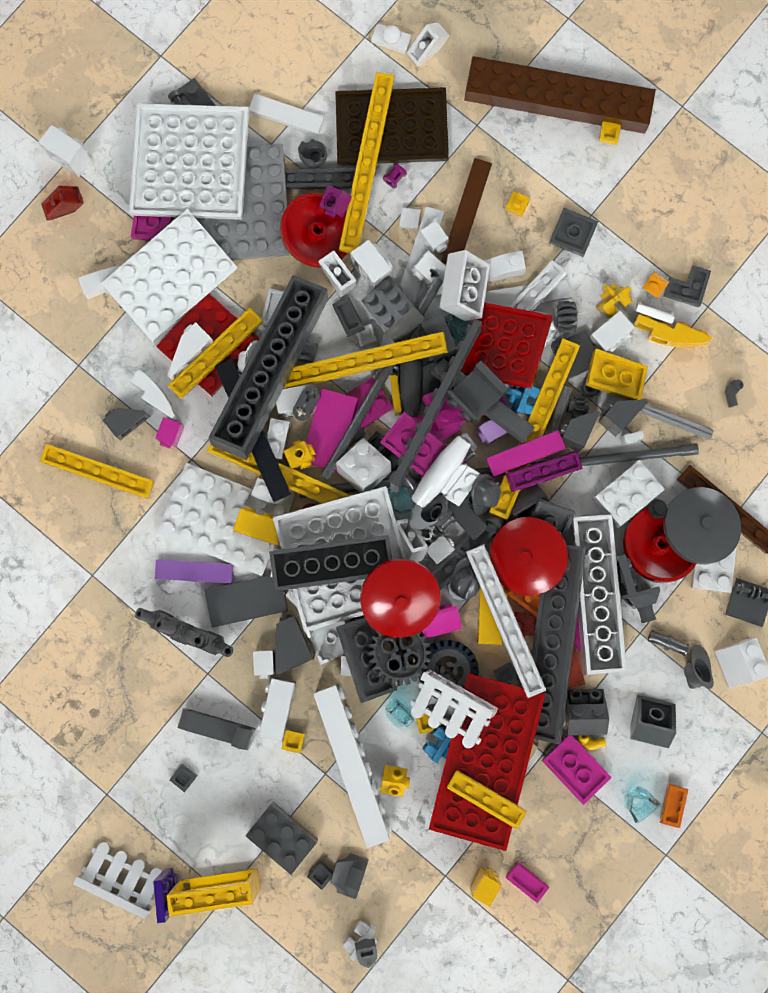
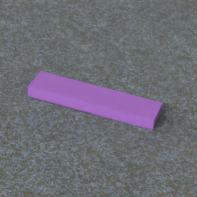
(194, 571)

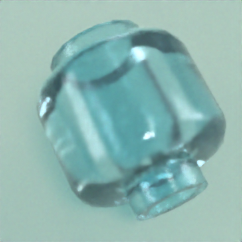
(399, 713)

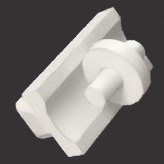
(365, 931)

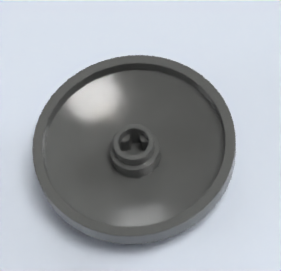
(702, 526)

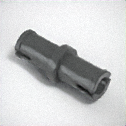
(668, 643)

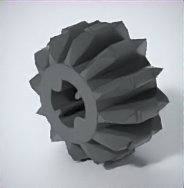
(566, 317)

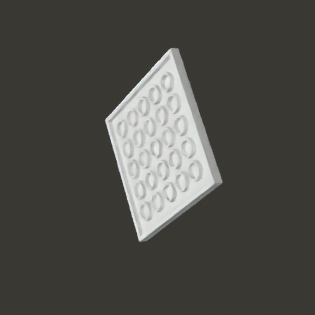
(189, 161)
(336, 521)

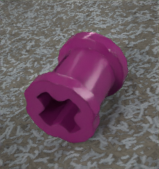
(394, 175)

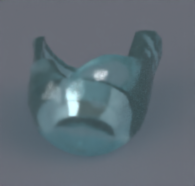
(405, 504)
(644, 807)

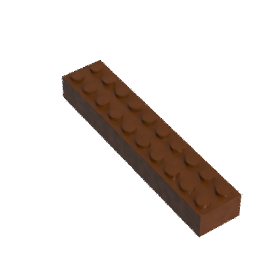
(559, 94)

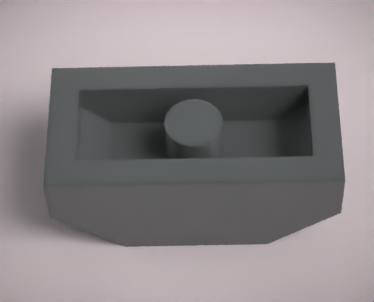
(349, 875)

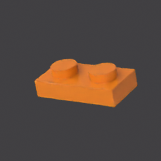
(529, 603)

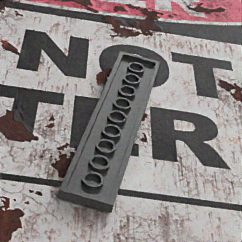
(555, 644)

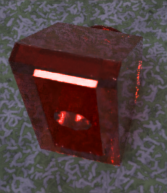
(62, 202)

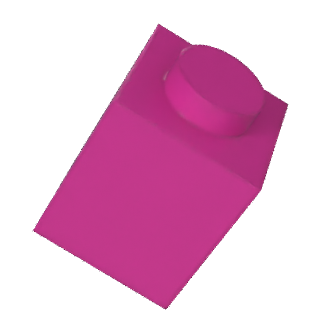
(169, 433)

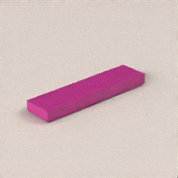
(525, 453)

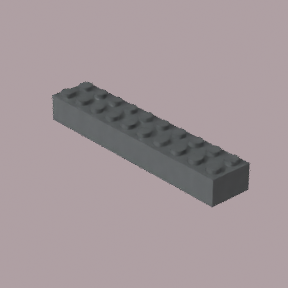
(269, 368)

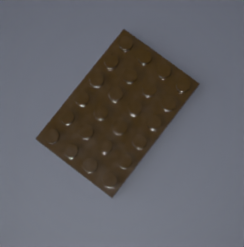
(412, 130)

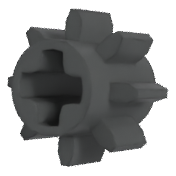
(578, 406)

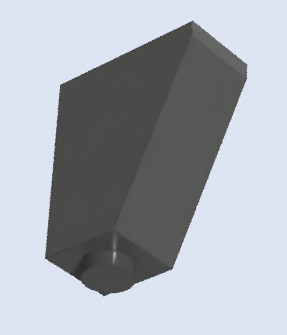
(290, 645)

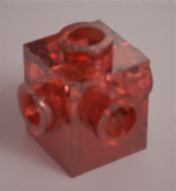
(527, 622)

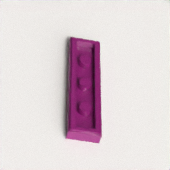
(543, 471)

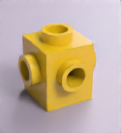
(293, 455)
(394, 780)

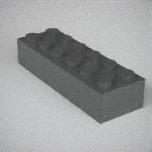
(328, 562)

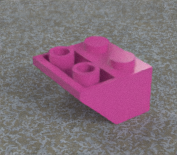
(444, 622)

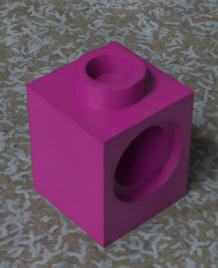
(335, 202)

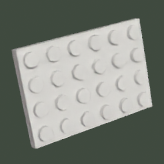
(169, 275)
(204, 518)

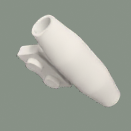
(447, 475)

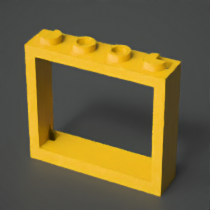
(214, 892)

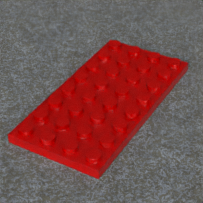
(496, 763)

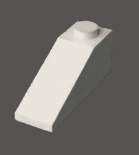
(506, 266)
(191, 345)

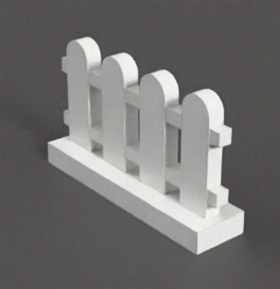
(462, 709)
(104, 891)

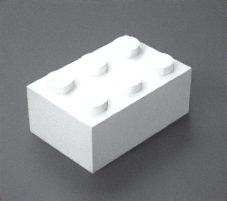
(464, 285)
(628, 493)

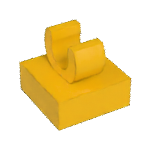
(517, 203)

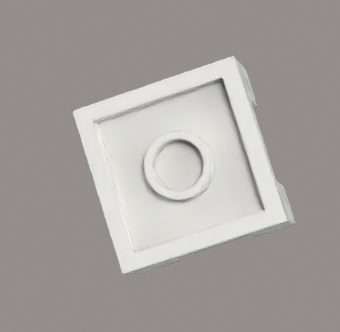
(326, 642)

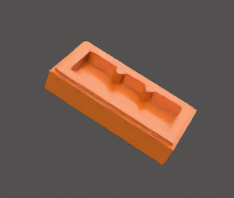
(673, 805)

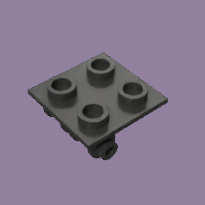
(748, 603)

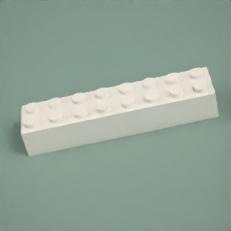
(599, 597)
(352, 765)

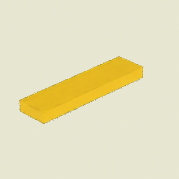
(487, 799)

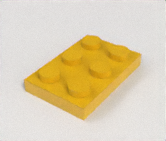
(616, 375)

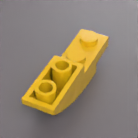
(678, 336)

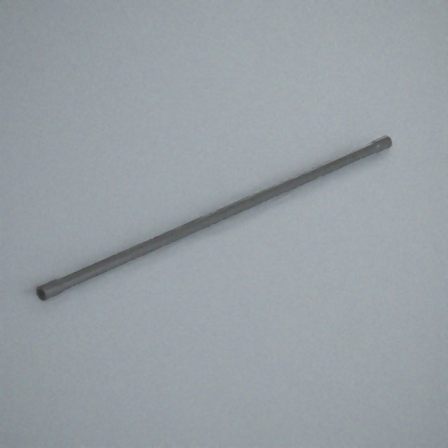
(681, 450)

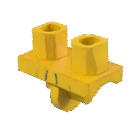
(621, 295)

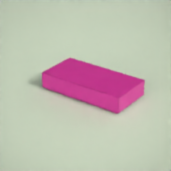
(527, 882)

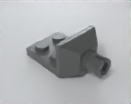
(639, 600)

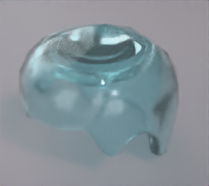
(457, 326)

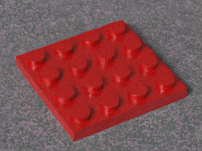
(214, 321)
(510, 344)

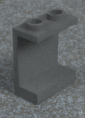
(476, 393)

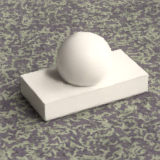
(391, 38)

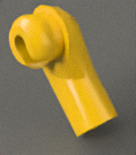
(590, 743)

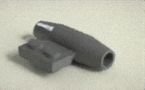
(414, 384)

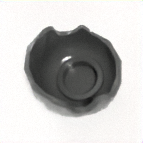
(312, 153)

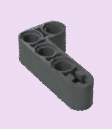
(236, 734)

